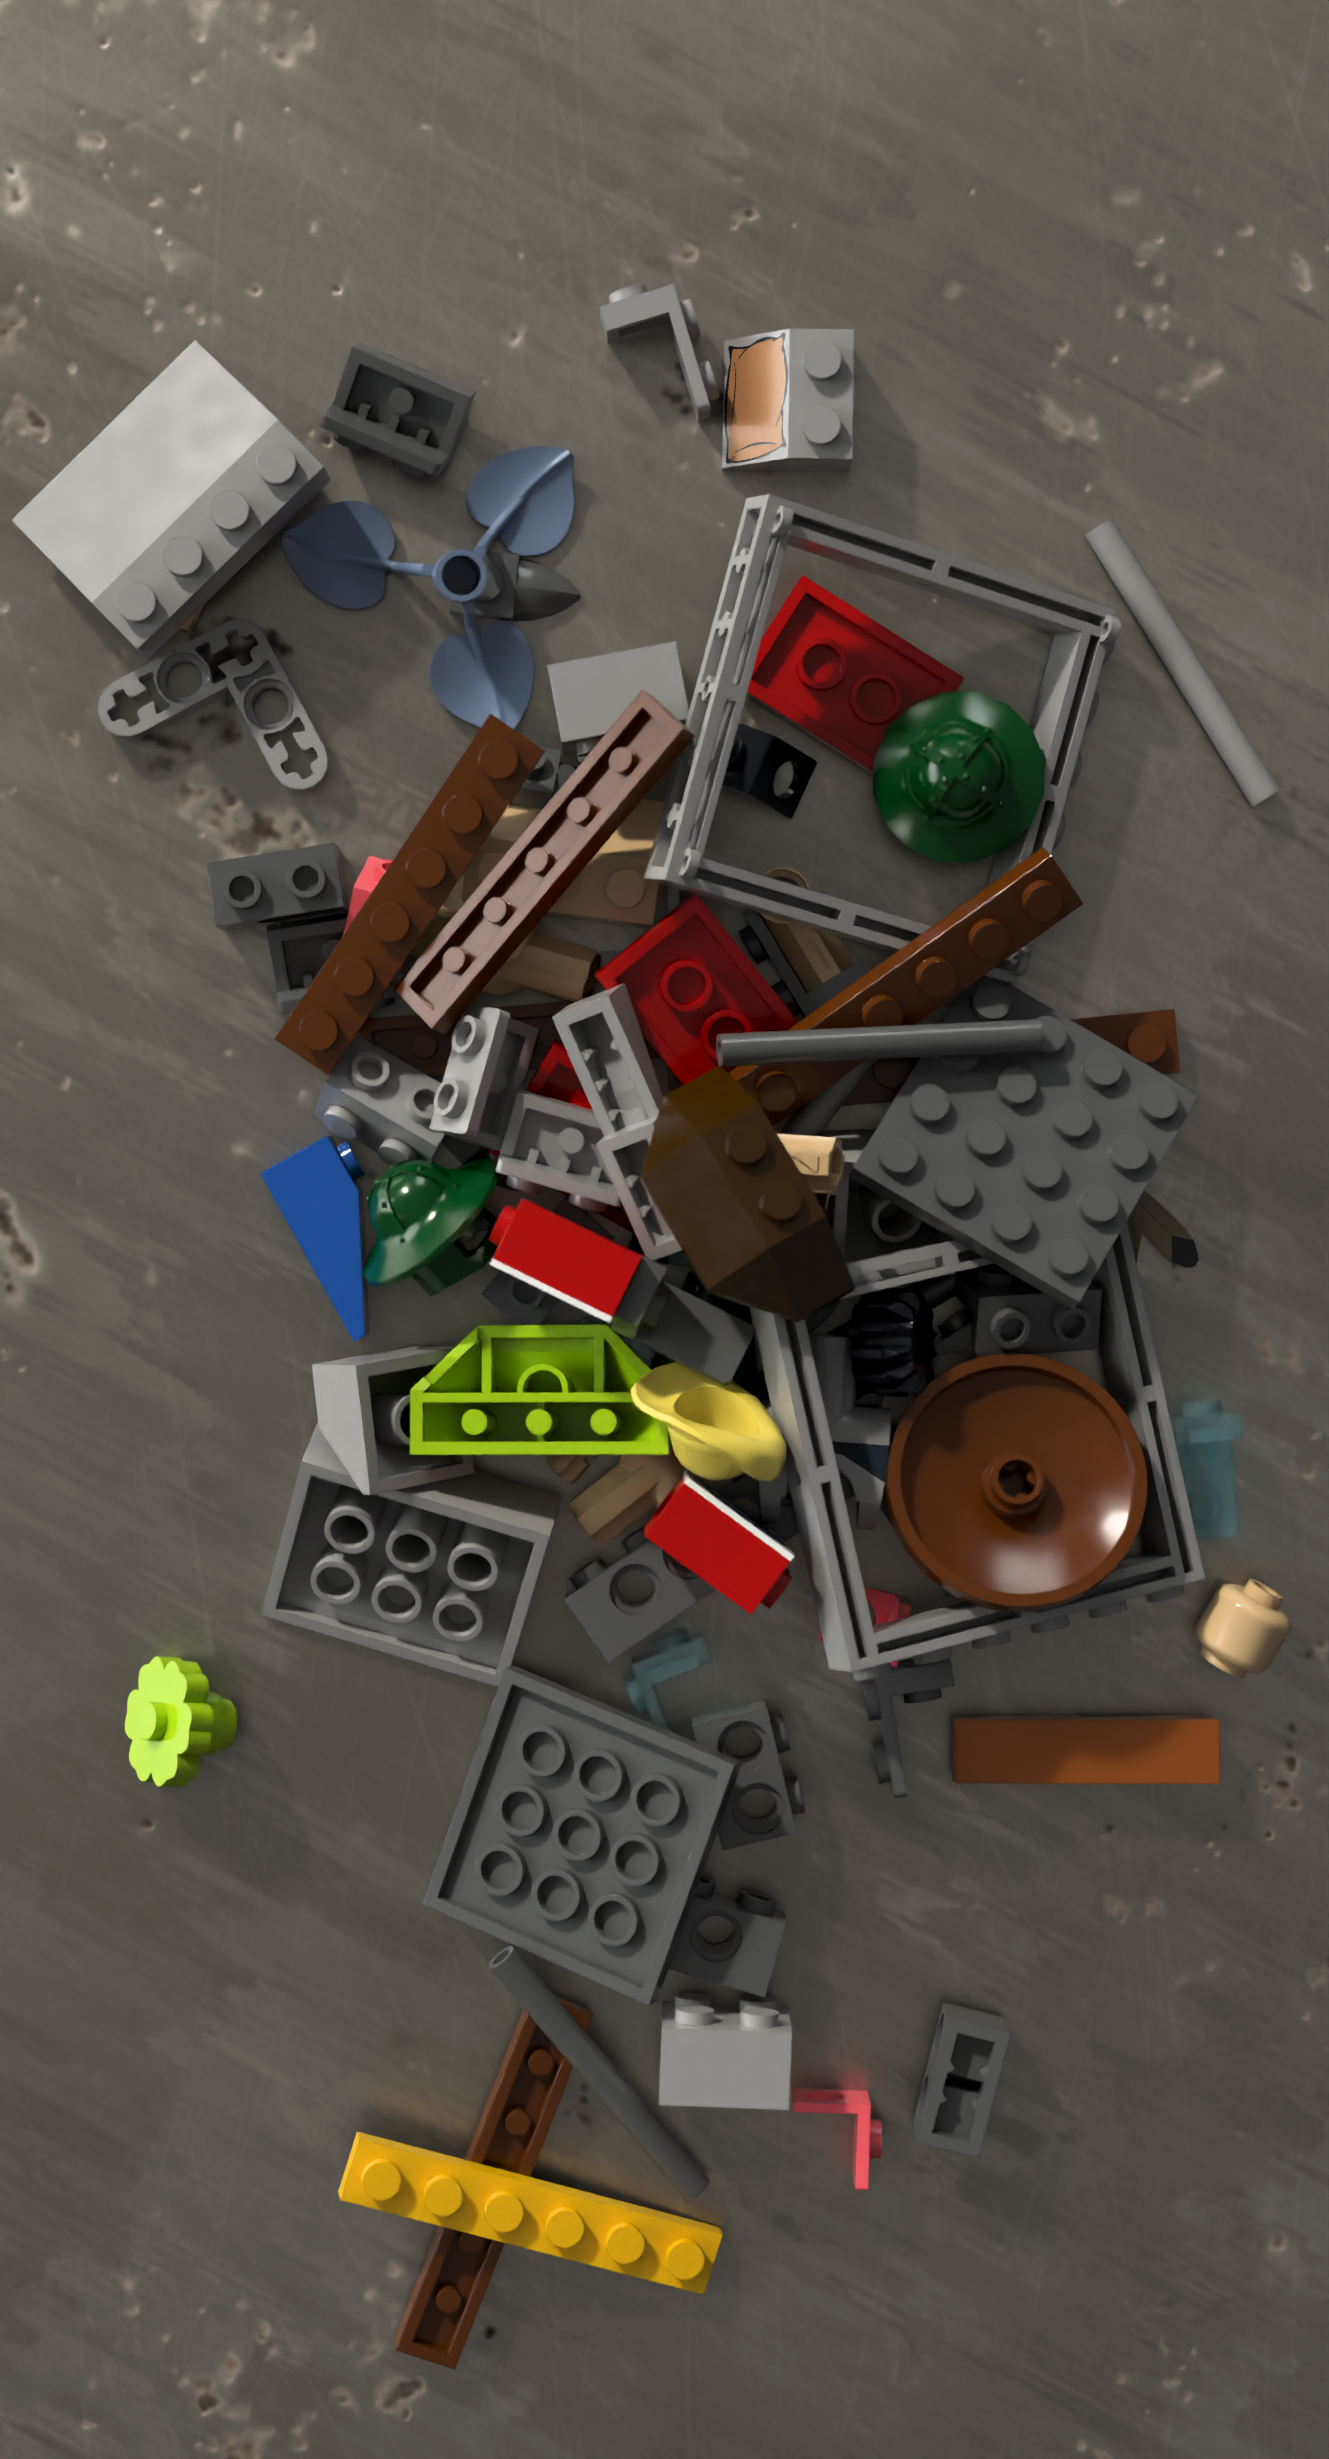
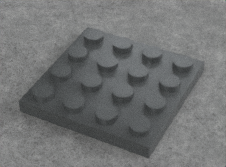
(1026, 1149)
(581, 1834)

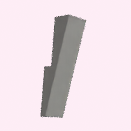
(626, 1100)

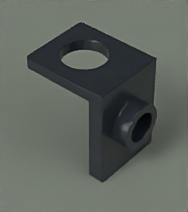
(754, 764)

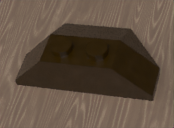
(741, 1202)

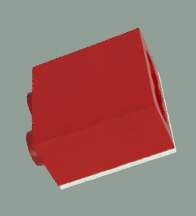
(563, 1258)
(721, 1543)

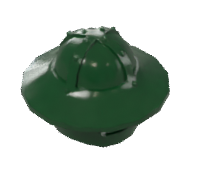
(959, 777)
(424, 1221)

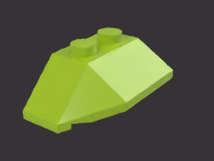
(535, 1396)

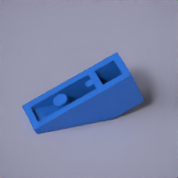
(326, 1214)

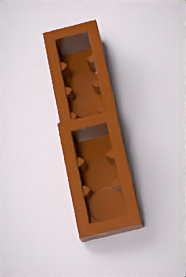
(1086, 1749)

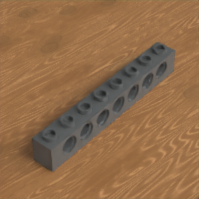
(620, 1624)

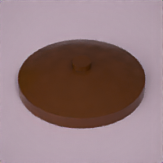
(1016, 1482)

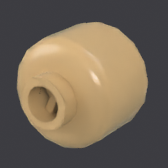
(1243, 1628)

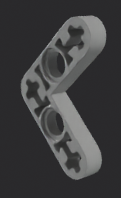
(244, 685)

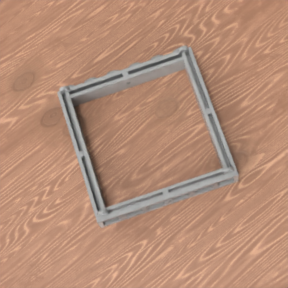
(1063, 709)
(821, 1510)

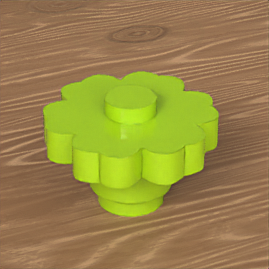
(175, 1722)

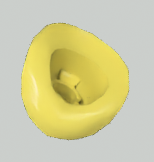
(711, 1425)

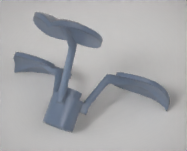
(521, 499)

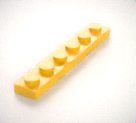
(529, 2213)

